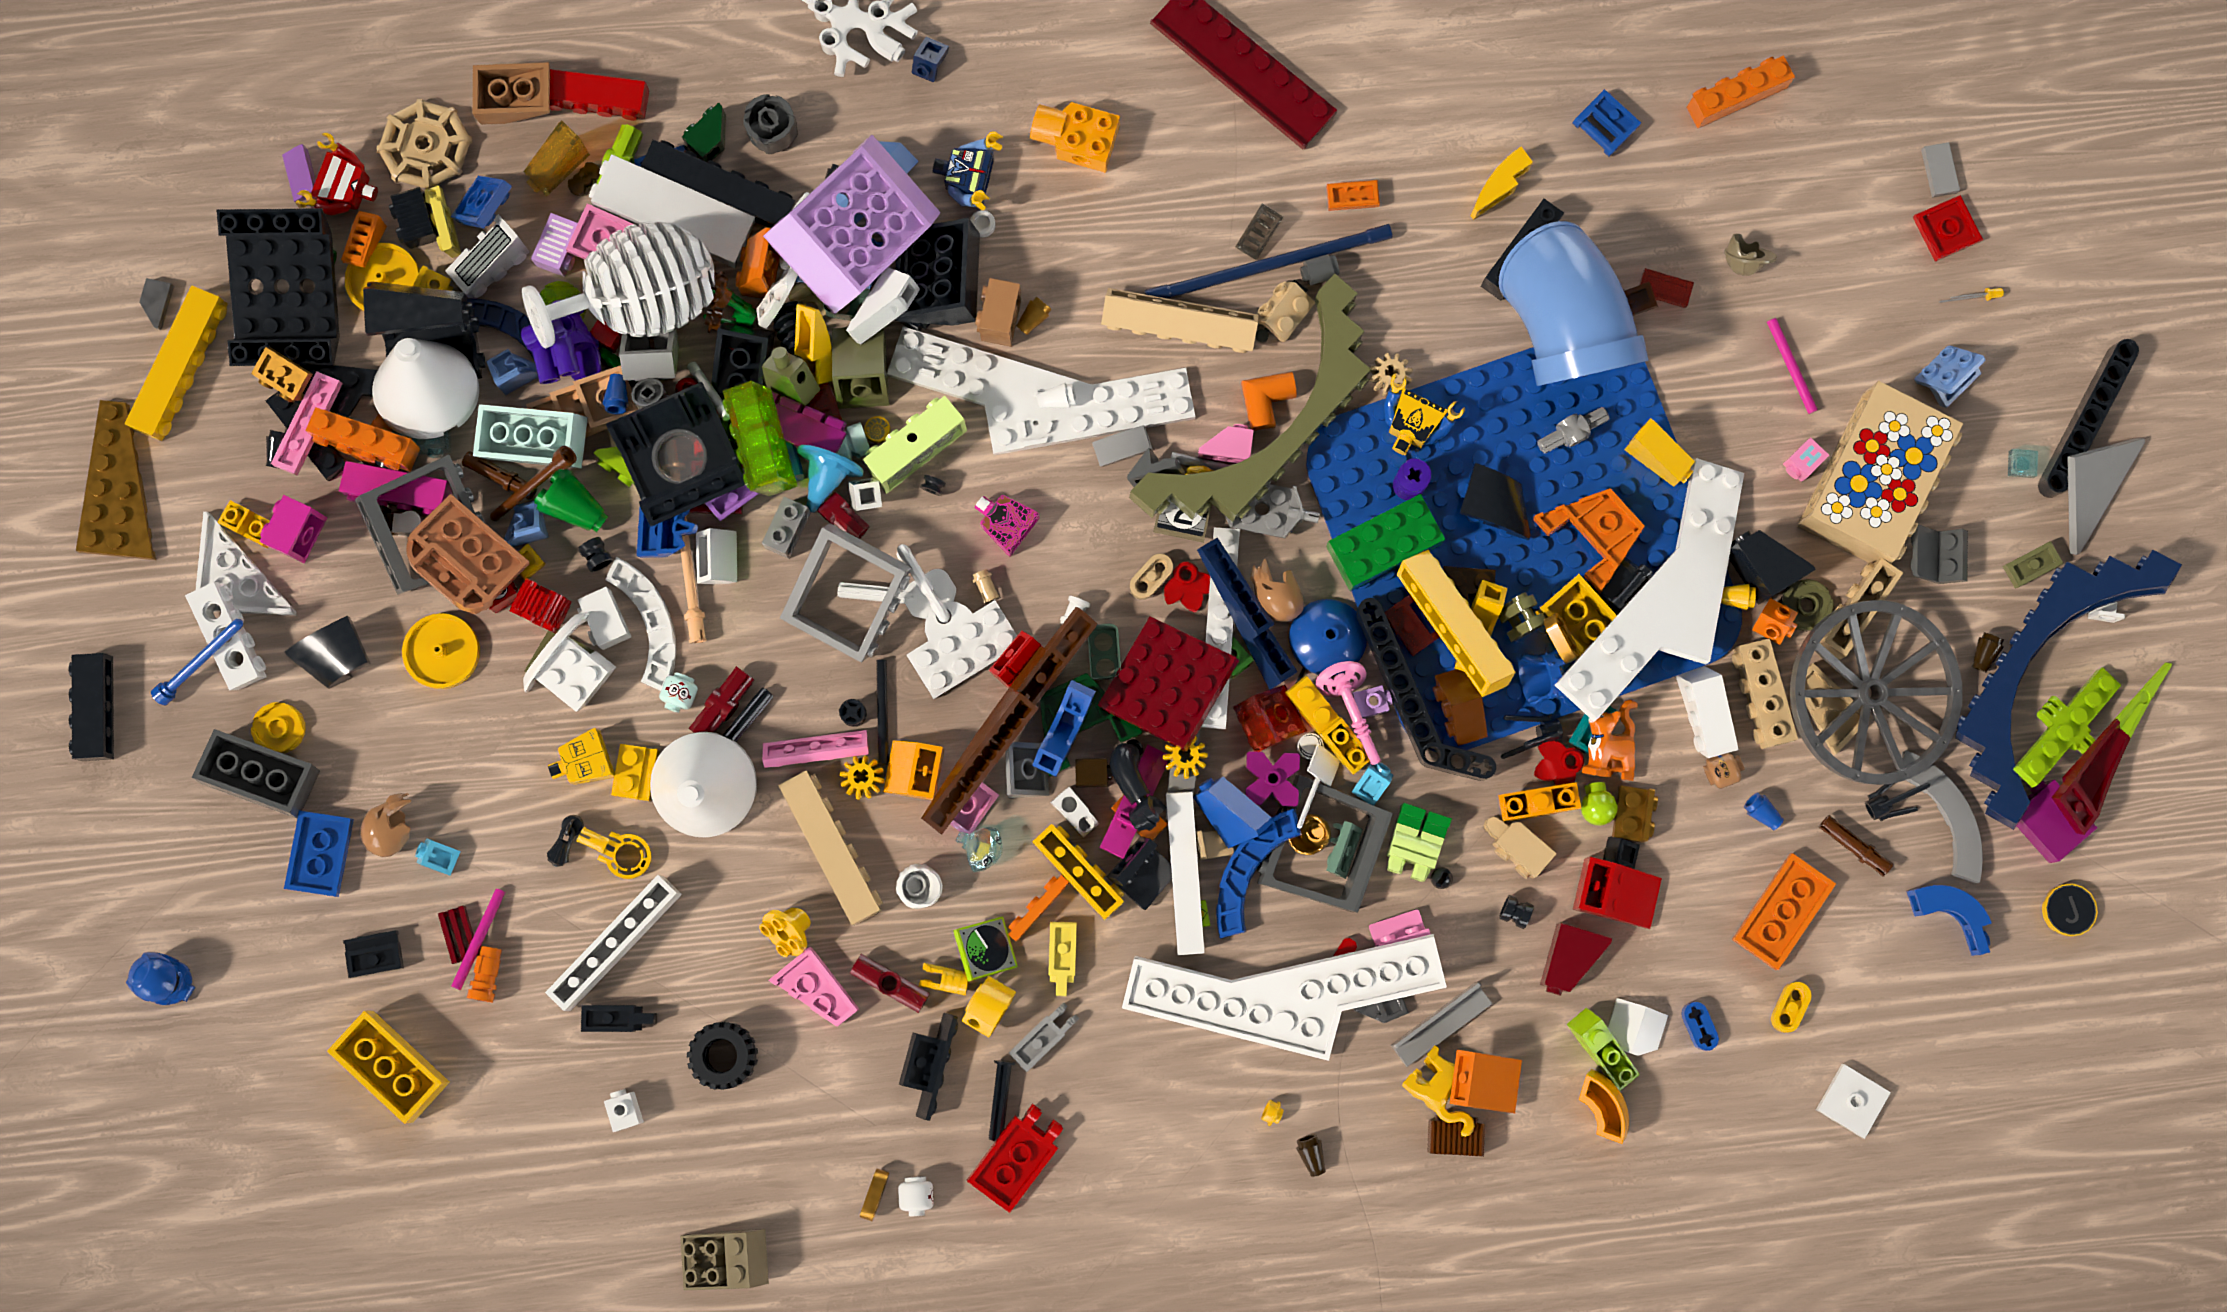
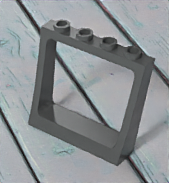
(380, 531)
(1363, 862)

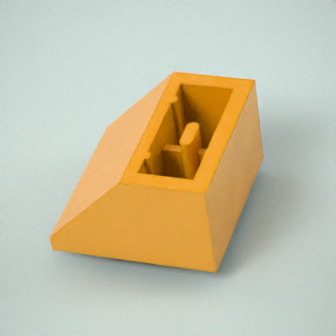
(914, 769)

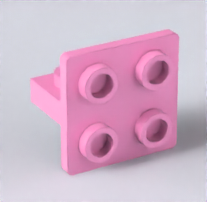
(1398, 928)

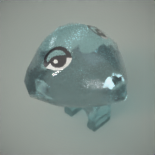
(982, 847)

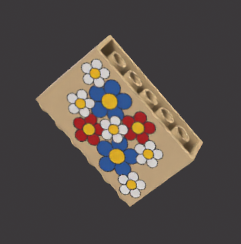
(1881, 475)

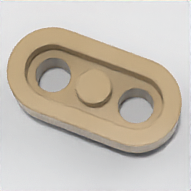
(1151, 577)

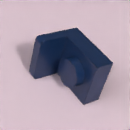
(929, 58)

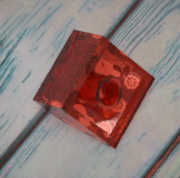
(1269, 719)

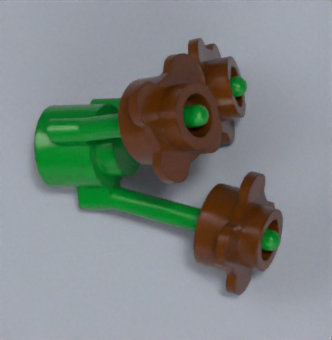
(722, 295)

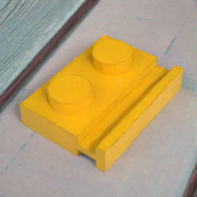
(634, 772)

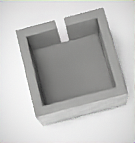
(642, 362)

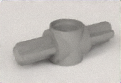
(1573, 430)

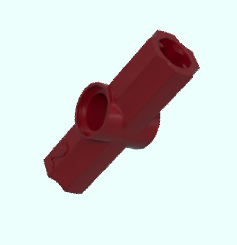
(722, 702)
(874, 975)

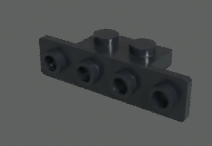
(926, 1064)

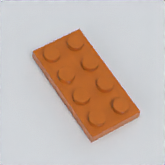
(1784, 911)

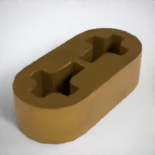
(1561, 638)
(874, 1194)

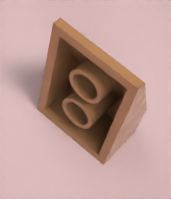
(510, 92)

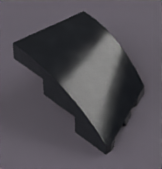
(1496, 501)
(331, 653)

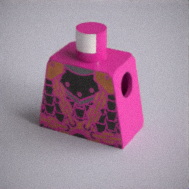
(1006, 521)

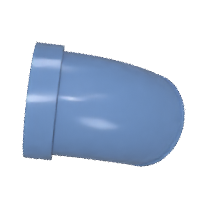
(1570, 304)

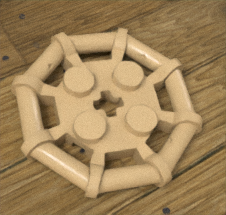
(426, 158)

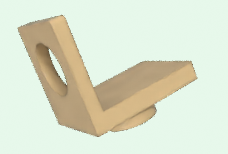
(804, 295)
(1211, 845)

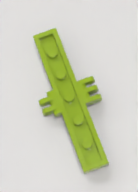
(2066, 726)

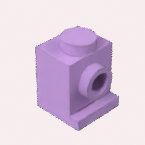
(1368, 710)

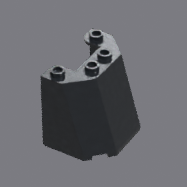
(424, 315)

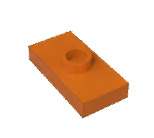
(1353, 195)

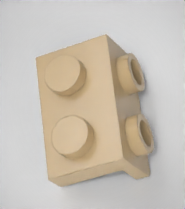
(1285, 310)

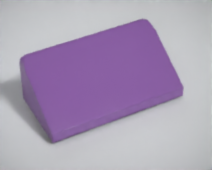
(299, 171)
(731, 501)

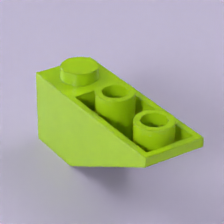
(1603, 1048)

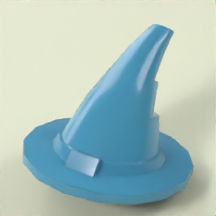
(825, 473)

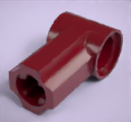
(838, 512)

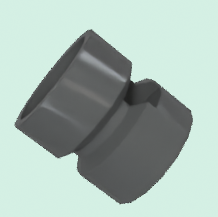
(648, 392)

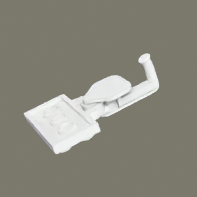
(962, 644)

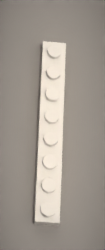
(1220, 626)

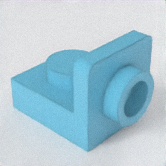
(1373, 783)
(437, 856)

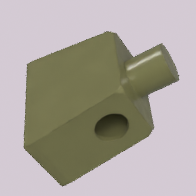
(789, 376)

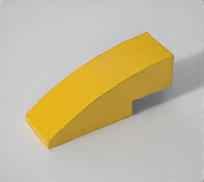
(1502, 181)
(813, 343)

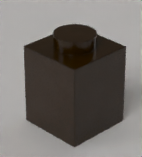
(1092, 773)

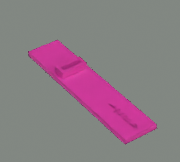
(1121, 829)

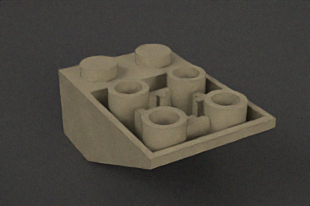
(724, 1260)

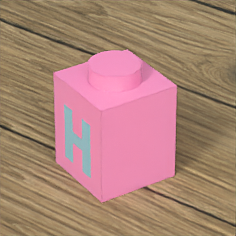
(1805, 460)

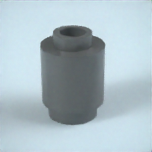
(1319, 269)

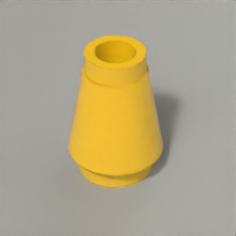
(1739, 596)

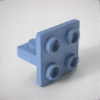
(1950, 373)

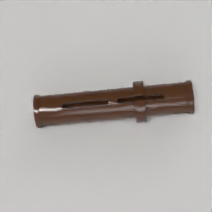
(509, 480)
(1864, 852)

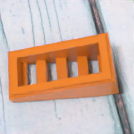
(363, 223)

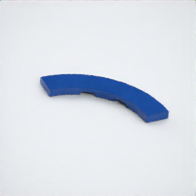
(1242, 867)

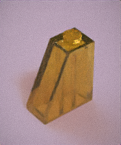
(555, 159)

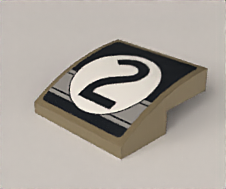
(1178, 524)

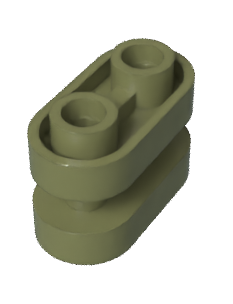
(1521, 605)

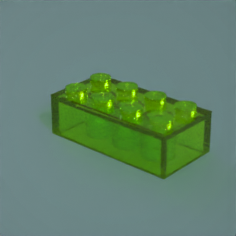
(759, 439)

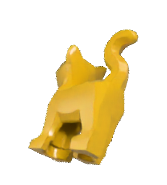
(1438, 1090)

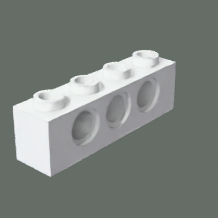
(202, 604)

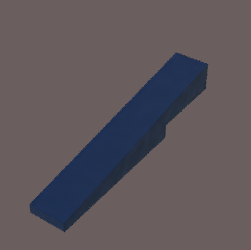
(1247, 614)

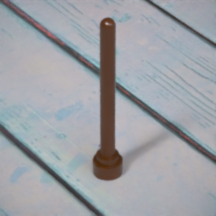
(562, 459)

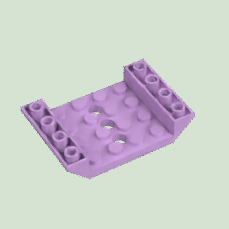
(827, 245)

